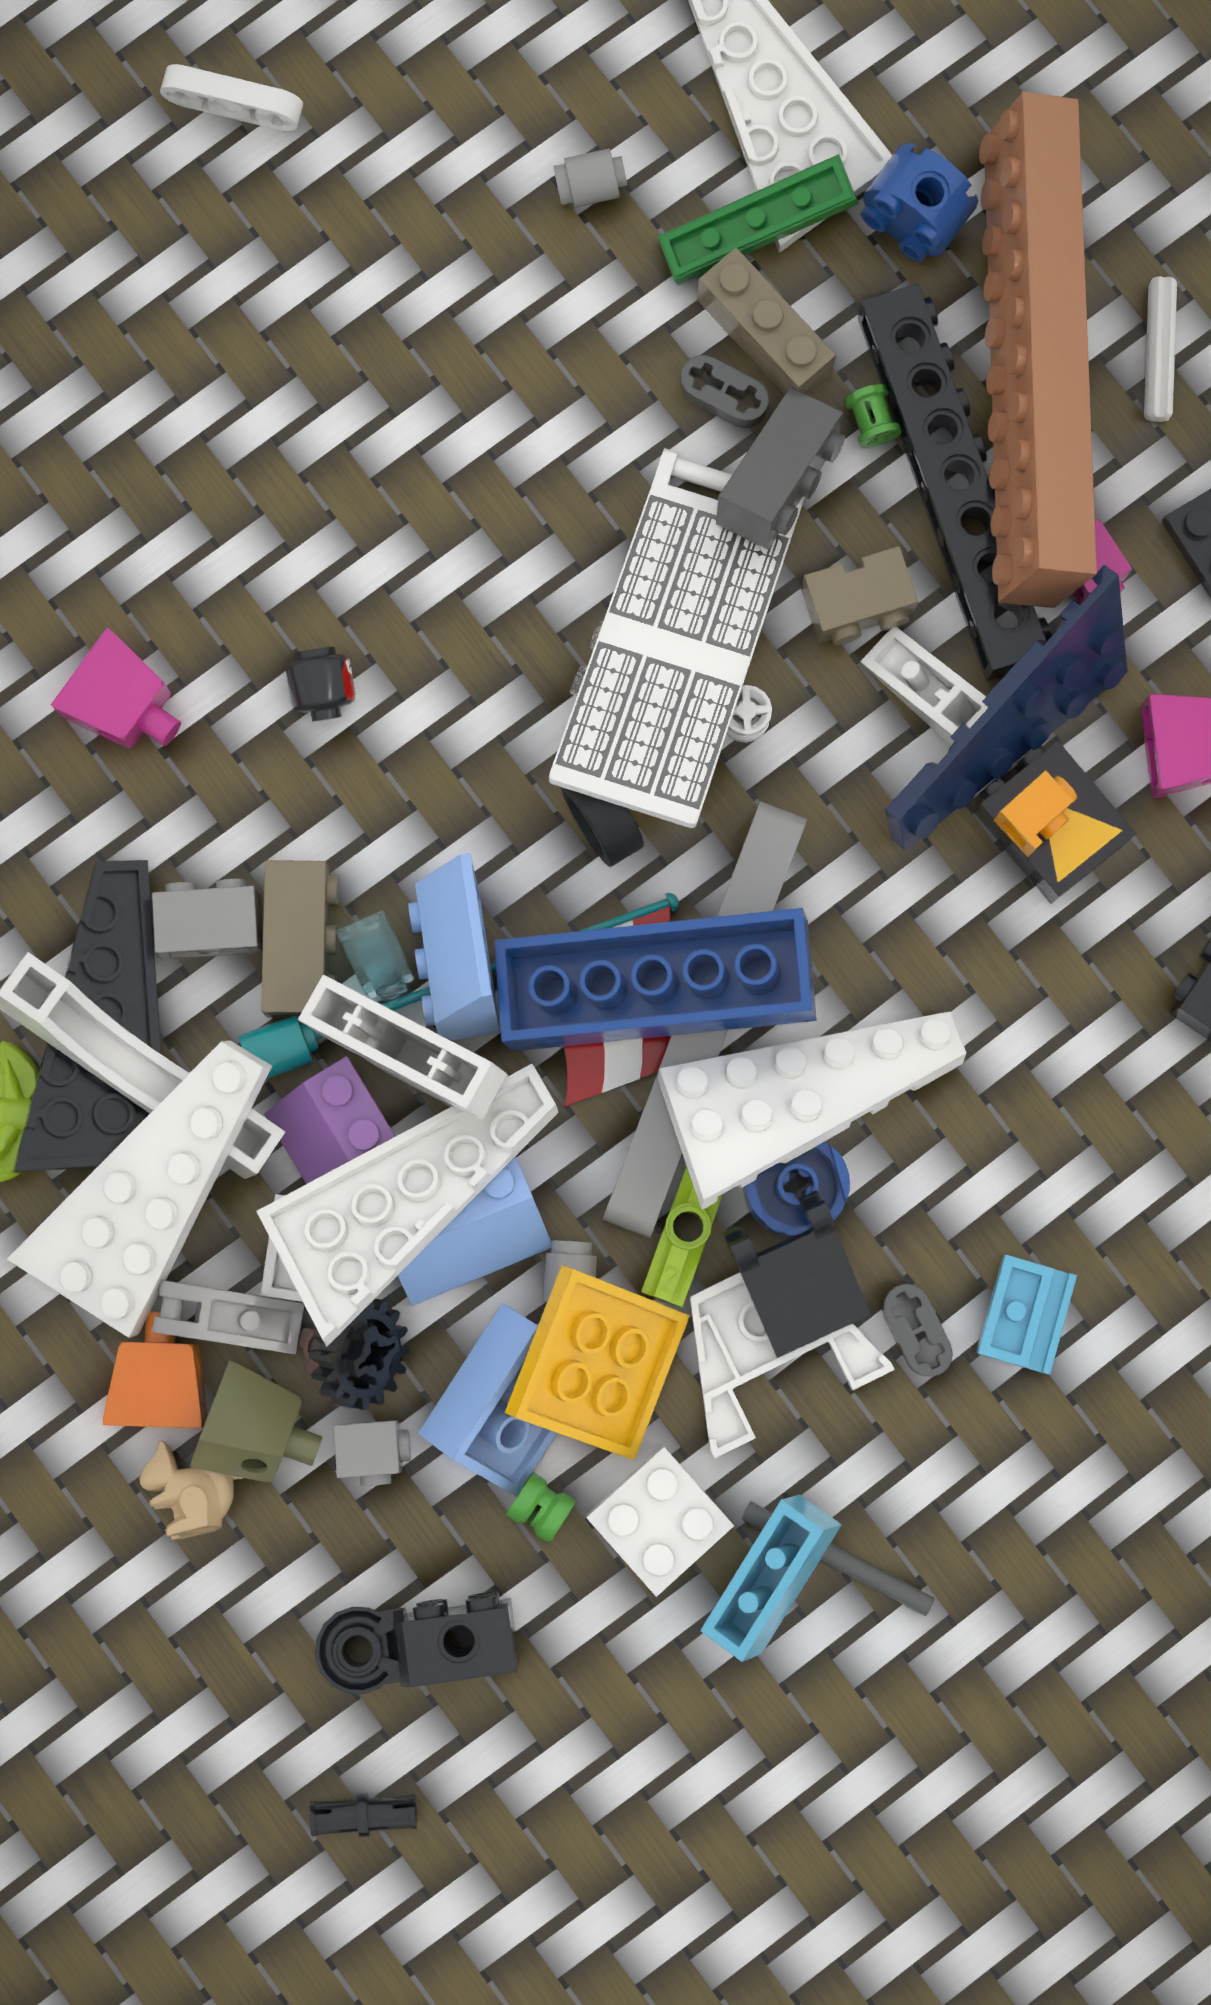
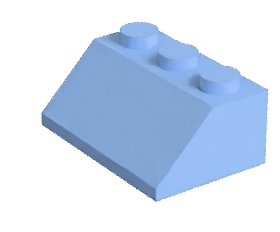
(454, 952)
(483, 1238)
(470, 1414)

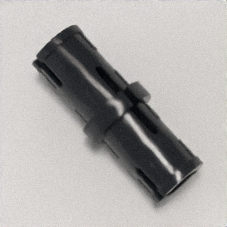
(363, 1815)

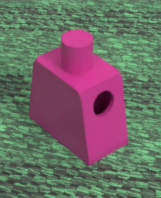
(117, 696)
(1177, 742)

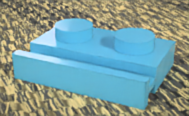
(1026, 1314)

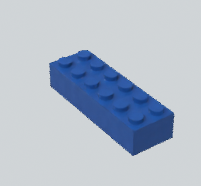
(655, 980)

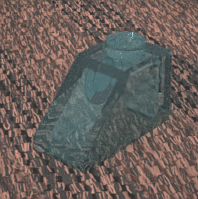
(376, 957)

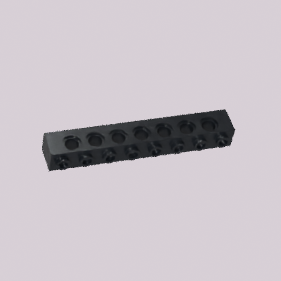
(910, 315)

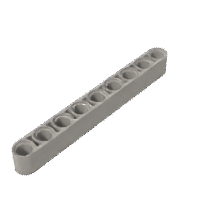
(655, 1146)

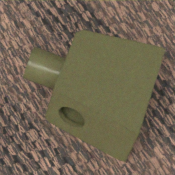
(252, 1428)

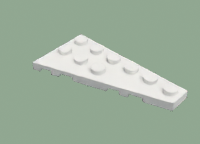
(782, 99)
(784, 1099)

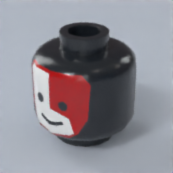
(320, 683)

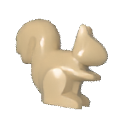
(193, 1494)

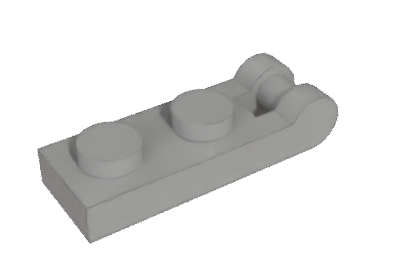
(230, 1317)

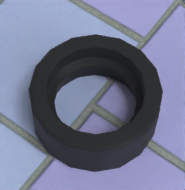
(606, 826)

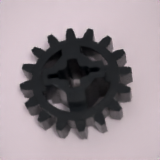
(363, 1355)

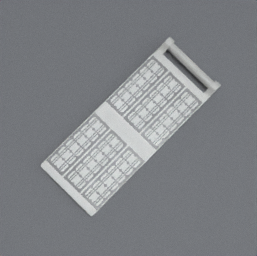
(670, 653)

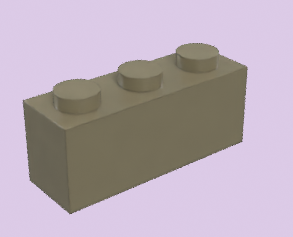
(764, 325)
(296, 933)

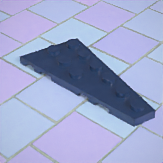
(1023, 709)

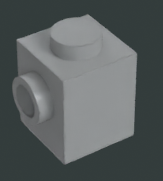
(371, 1450)

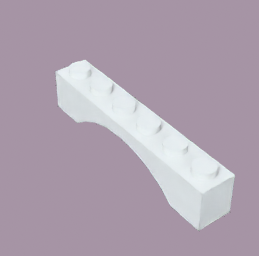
(86, 1034)

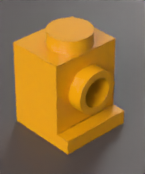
(1036, 811)

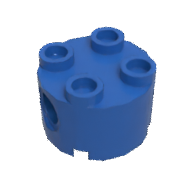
(919, 202)

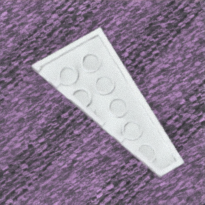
(137, 1207)
(376, 1213)

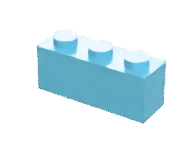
(770, 1577)

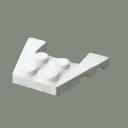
(736, 1349)

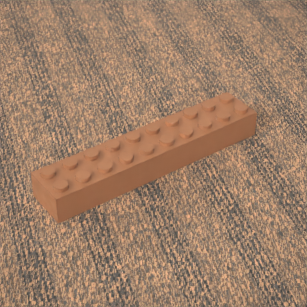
(1038, 353)

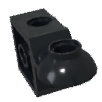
(417, 1645)

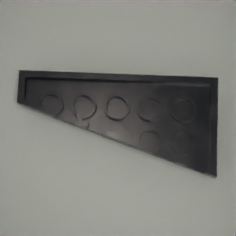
(73, 1113)

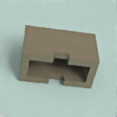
(860, 599)

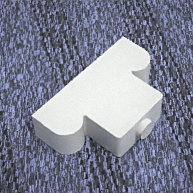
(403, 1048)

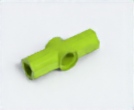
(675, 1259)

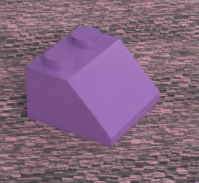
(329, 1120)

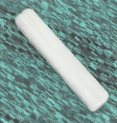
(1160, 349)

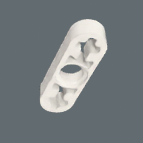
(231, 97)

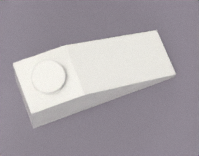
(924, 683)

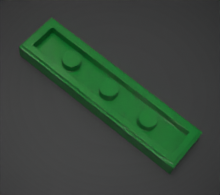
(758, 218)

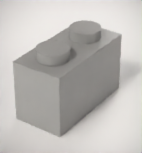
(207, 920)

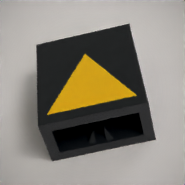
(1080, 845)

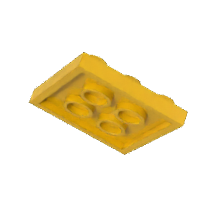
(597, 1363)

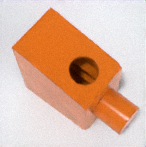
(157, 1383)

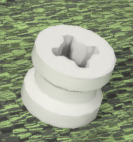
(750, 703)

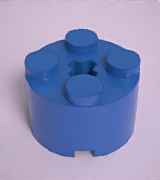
(780, 1211)

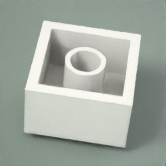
(659, 1520)

